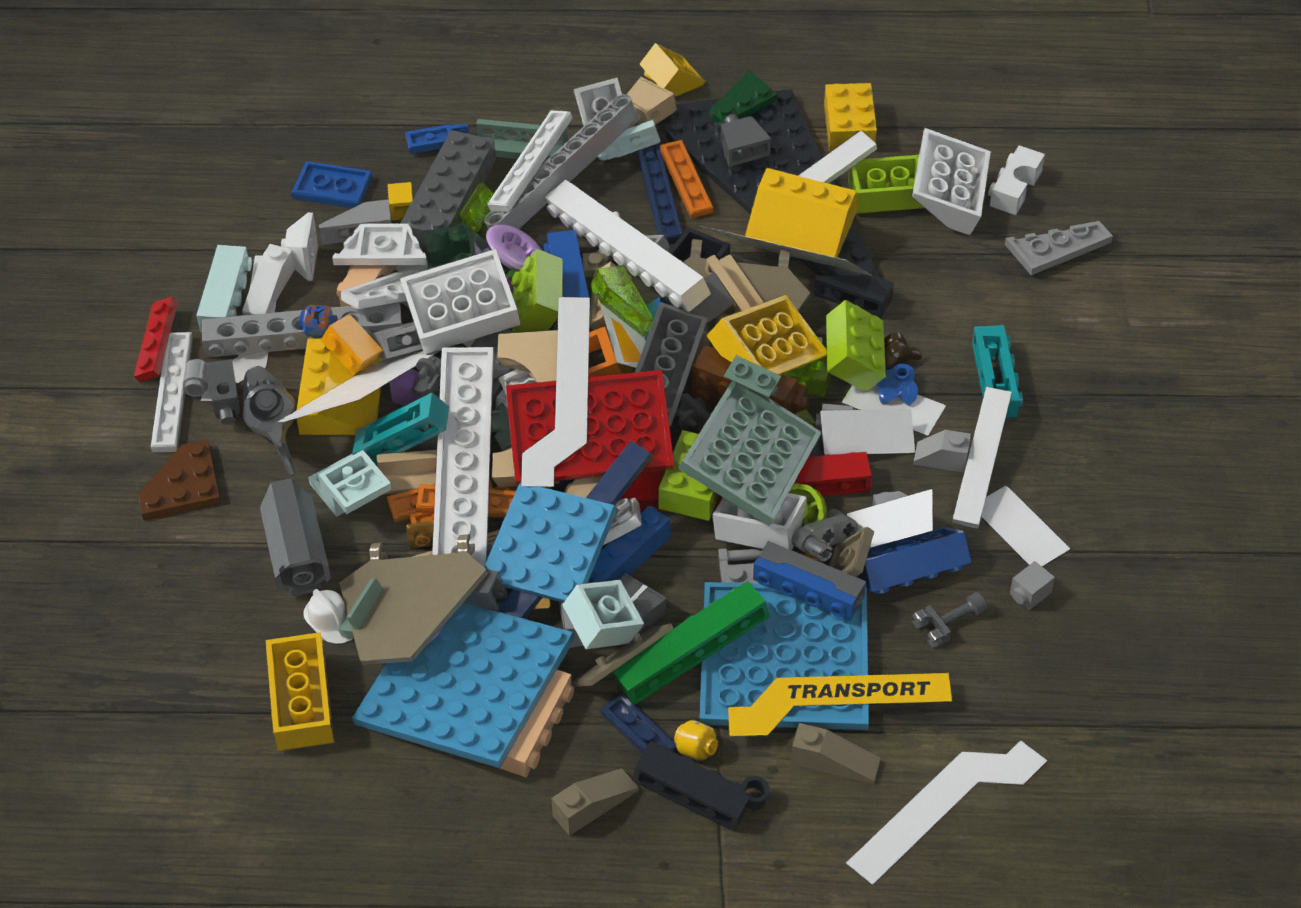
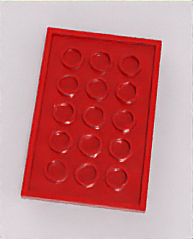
(618, 412)

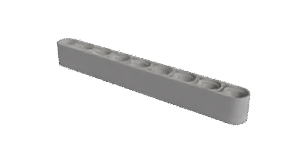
(569, 160)

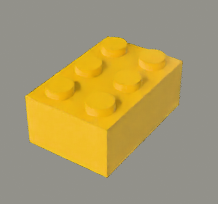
(848, 111)

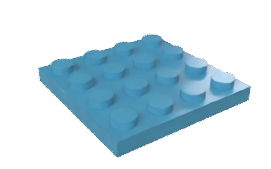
(549, 541)

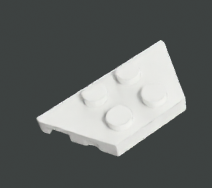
(381, 246)

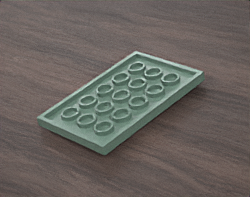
(750, 451)

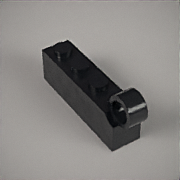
(697, 787)

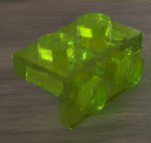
(476, 207)

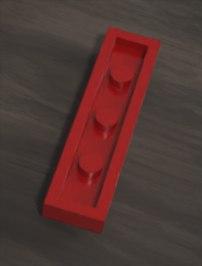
(155, 339)

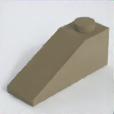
(832, 754)
(591, 798)

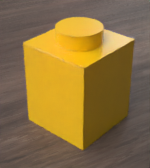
(399, 199)

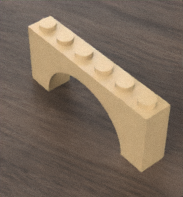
(537, 356)

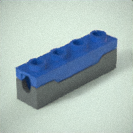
(809, 580)

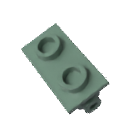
(753, 377)
(501, 425)

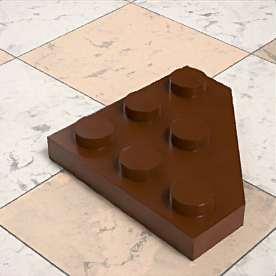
(182, 483)

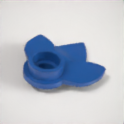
(898, 386)

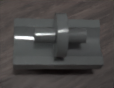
(428, 377)
(692, 413)

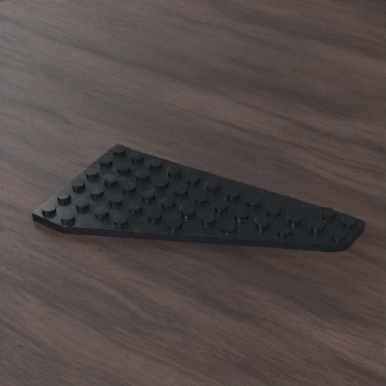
(791, 152)

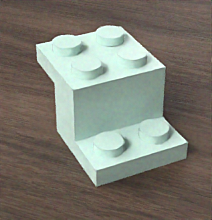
(350, 483)

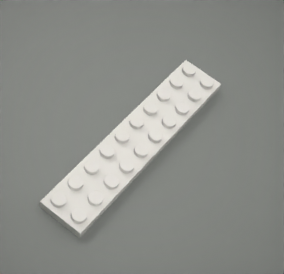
(464, 451)

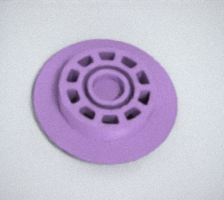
(511, 245)

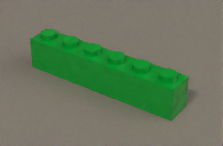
(691, 642)

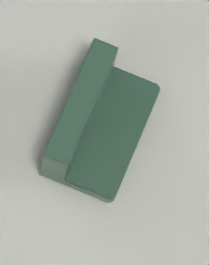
(361, 608)

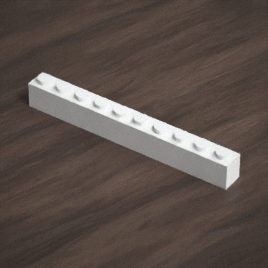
(627, 246)

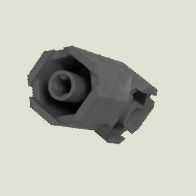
(294, 538)

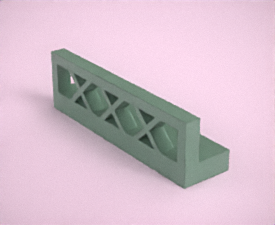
(513, 146)

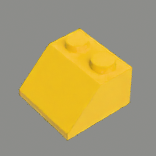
(670, 70)

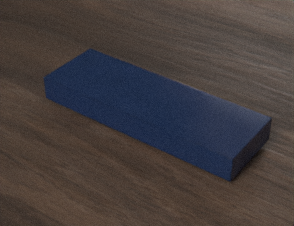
(634, 724)

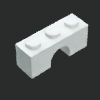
(1011, 185)

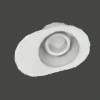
(326, 614)

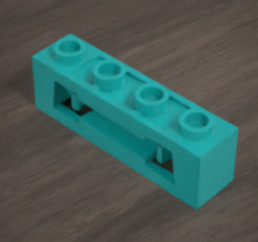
(986, 343)
(400, 428)

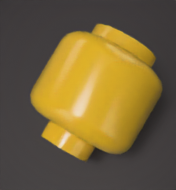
(696, 740)

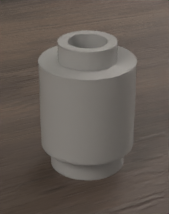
(195, 377)

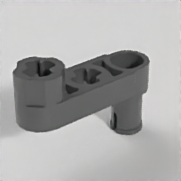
(821, 535)

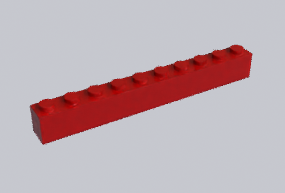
(826, 473)

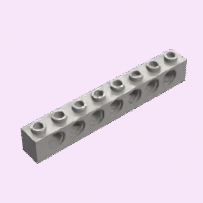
(281, 329)

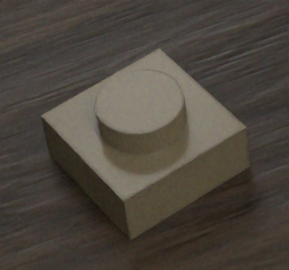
(592, 262)

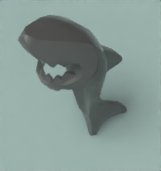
(265, 405)

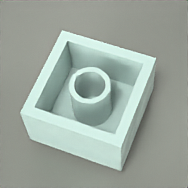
(603, 614)

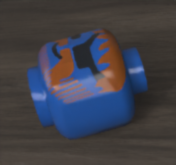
(316, 320)

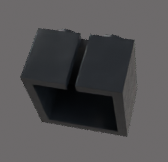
(710, 246)

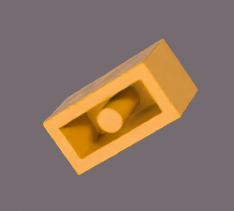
(351, 344)

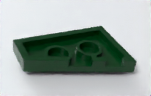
(743, 99)

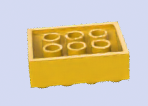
(802, 213)
(768, 336)
(321, 374)

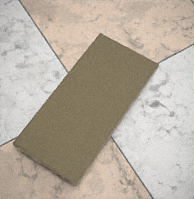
(622, 655)

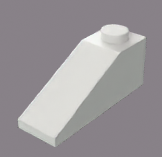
(269, 280)

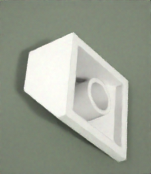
(595, 97)
(303, 241)

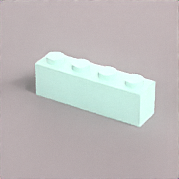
(224, 283)

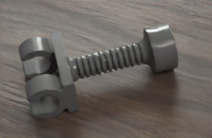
(974, 604)

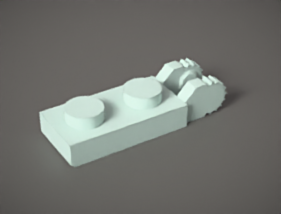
(632, 140)

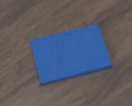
(332, 184)

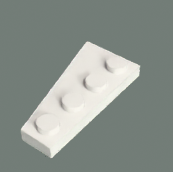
(378, 291)

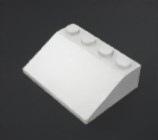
(951, 180)
(460, 301)

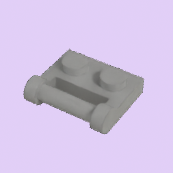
(737, 573)

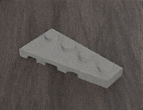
(1057, 246)

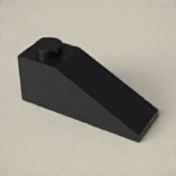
(861, 290)

